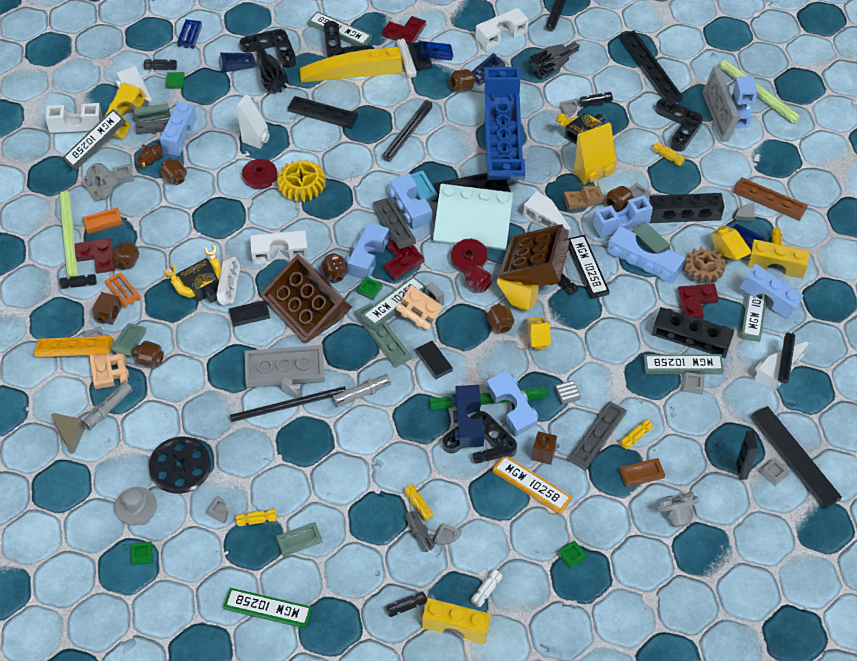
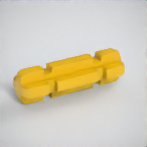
(668, 153)
(776, 236)
(636, 434)
(418, 502)
(256, 517)

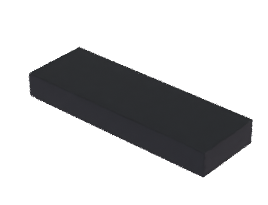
(746, 455)

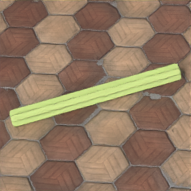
(762, 93)
(68, 234)

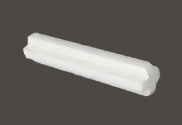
(406, 58)

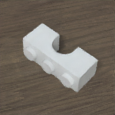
(513, 22)
(62, 121)
(266, 244)

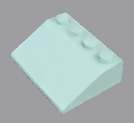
(474, 215)

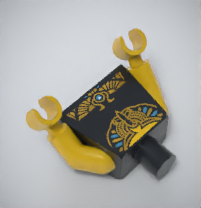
(579, 124)
(199, 279)

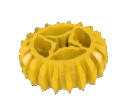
(290, 180)

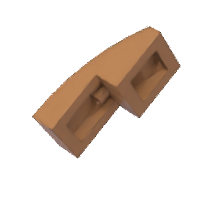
(585, 198)

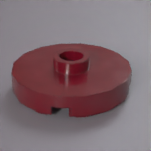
(259, 173)
(465, 246)

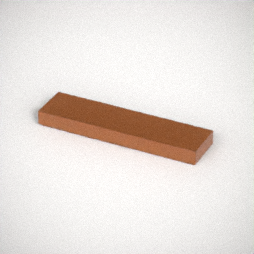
(770, 199)

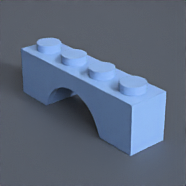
(664, 265)

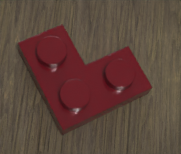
(409, 32)
(97, 250)
(404, 261)
(693, 296)

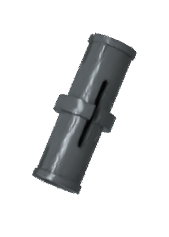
(152, 126)
(419, 531)

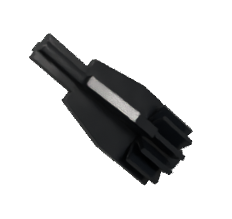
(551, 58)
(271, 72)

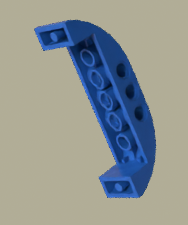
(503, 124)

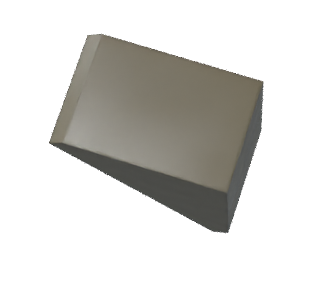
(70, 429)

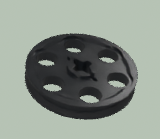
(176, 472)

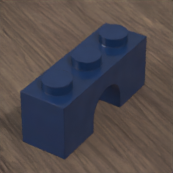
(469, 430)

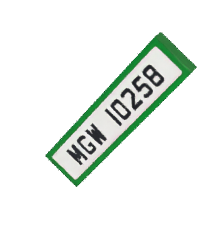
(268, 608)

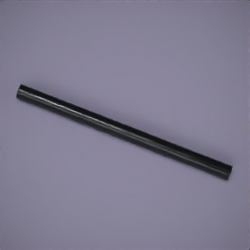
(286, 404)

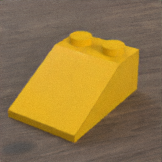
(595, 154)

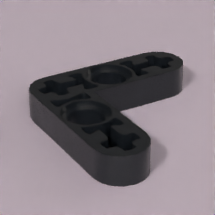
(273, 41)
(337, 49)
(686, 124)
(489, 425)

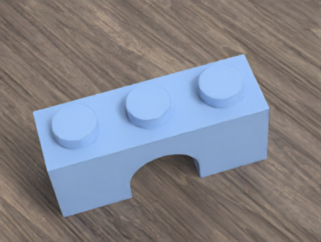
(744, 94)
(182, 119)
(415, 212)
(635, 213)
(371, 239)
(783, 295)
(505, 388)

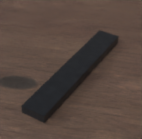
(650, 67)
(796, 457)

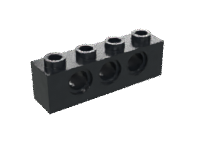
(686, 207)
(692, 332)

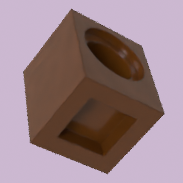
(106, 308)
(544, 447)

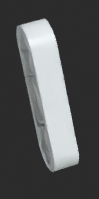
(228, 281)

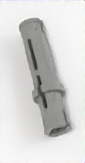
(368, 387)
(100, 411)

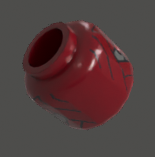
(477, 279)

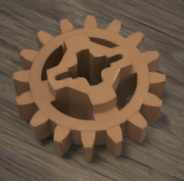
(705, 265)

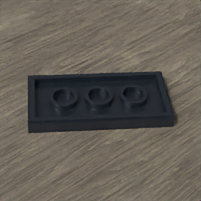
(476, 181)

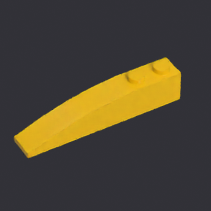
(354, 64)

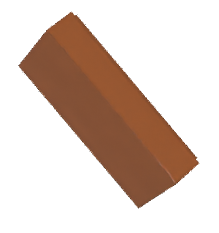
(642, 472)

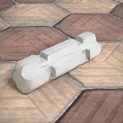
(486, 588)

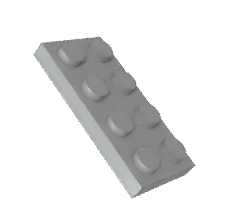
(721, 104)
(270, 366)

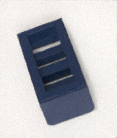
(492, 59)
(235, 61)

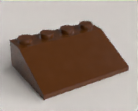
(536, 256)
(305, 299)

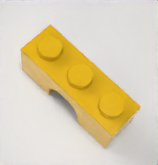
(126, 98)
(792, 258)
(470, 622)

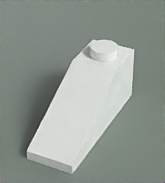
(132, 77)
(252, 125)
(544, 212)
(769, 369)

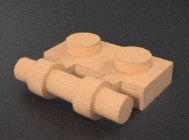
(420, 303)
(102, 369)

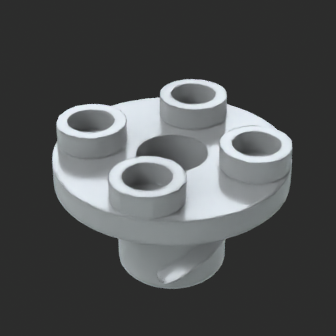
(100, 181)
(136, 506)
(679, 508)

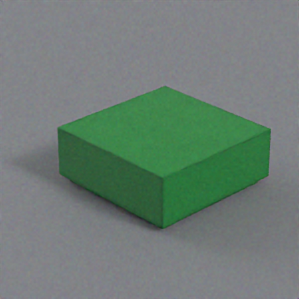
(175, 80)
(369, 288)
(142, 553)
(572, 555)

